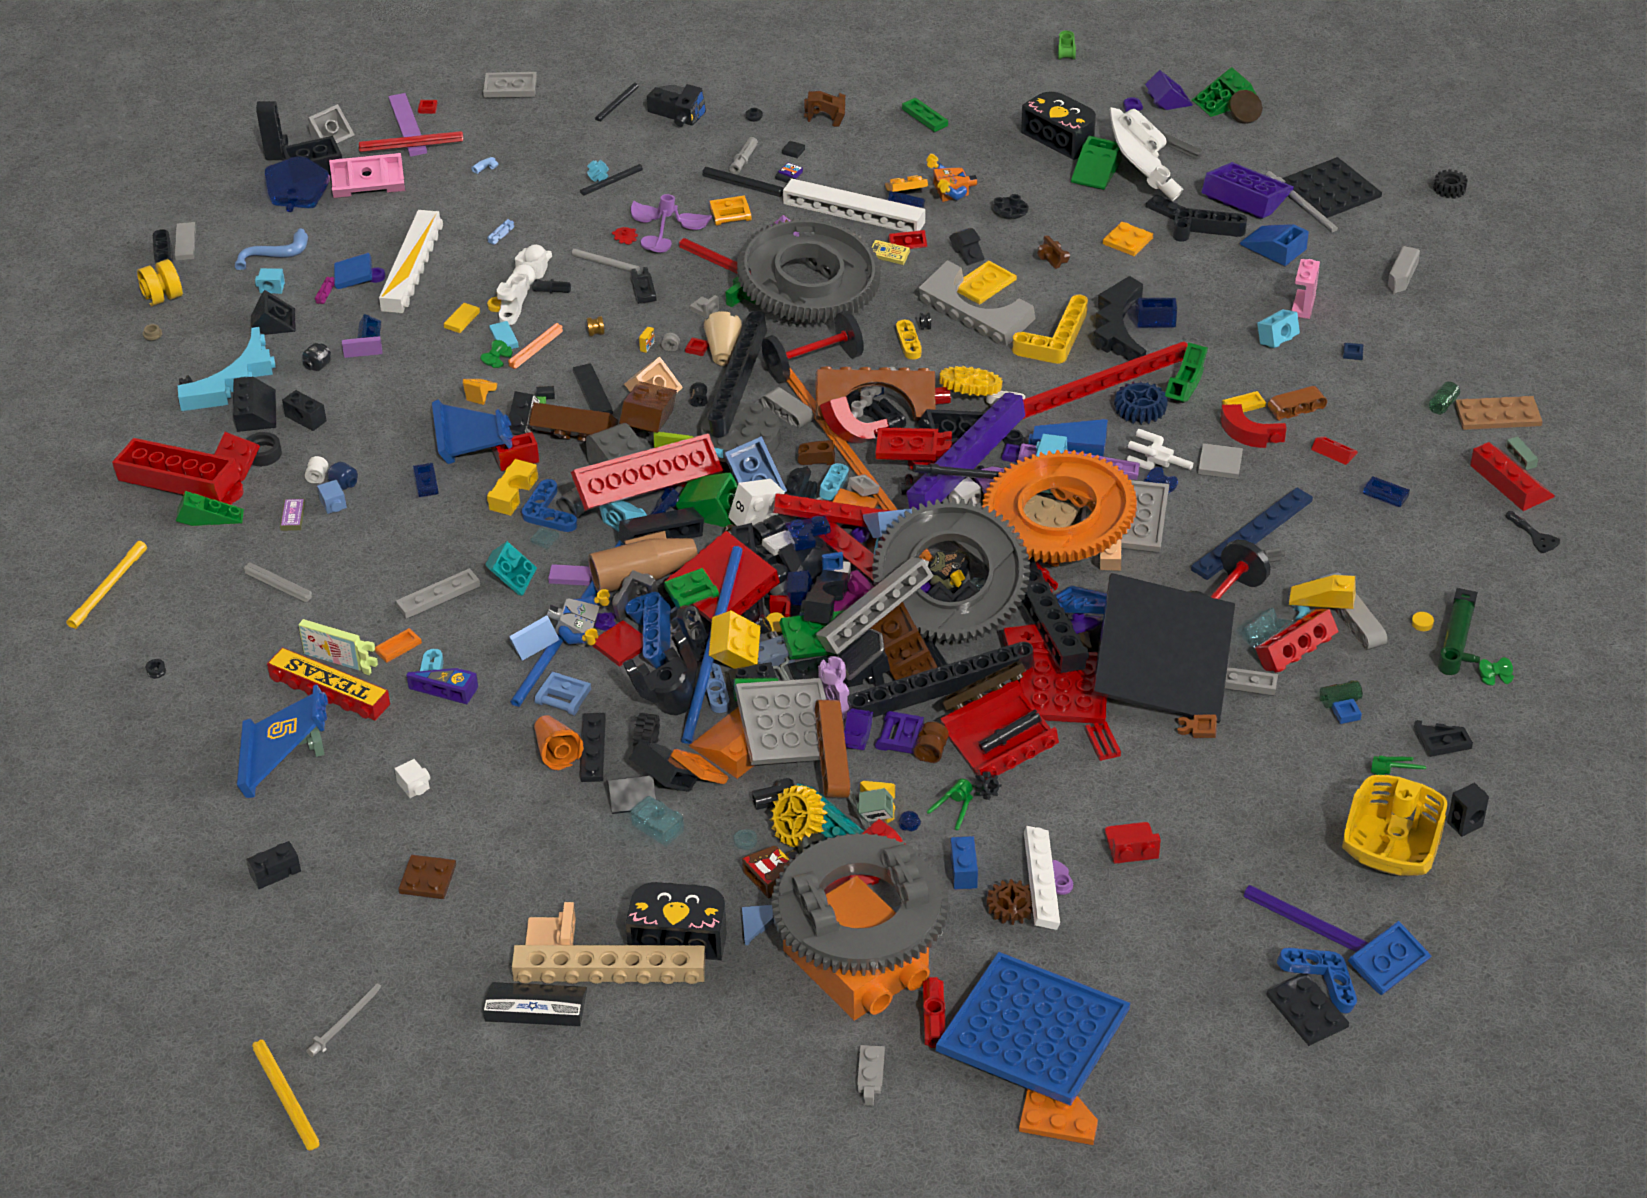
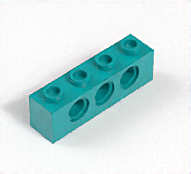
(836, 820)

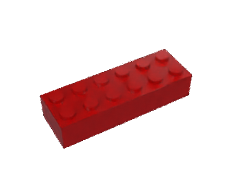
(176, 469)

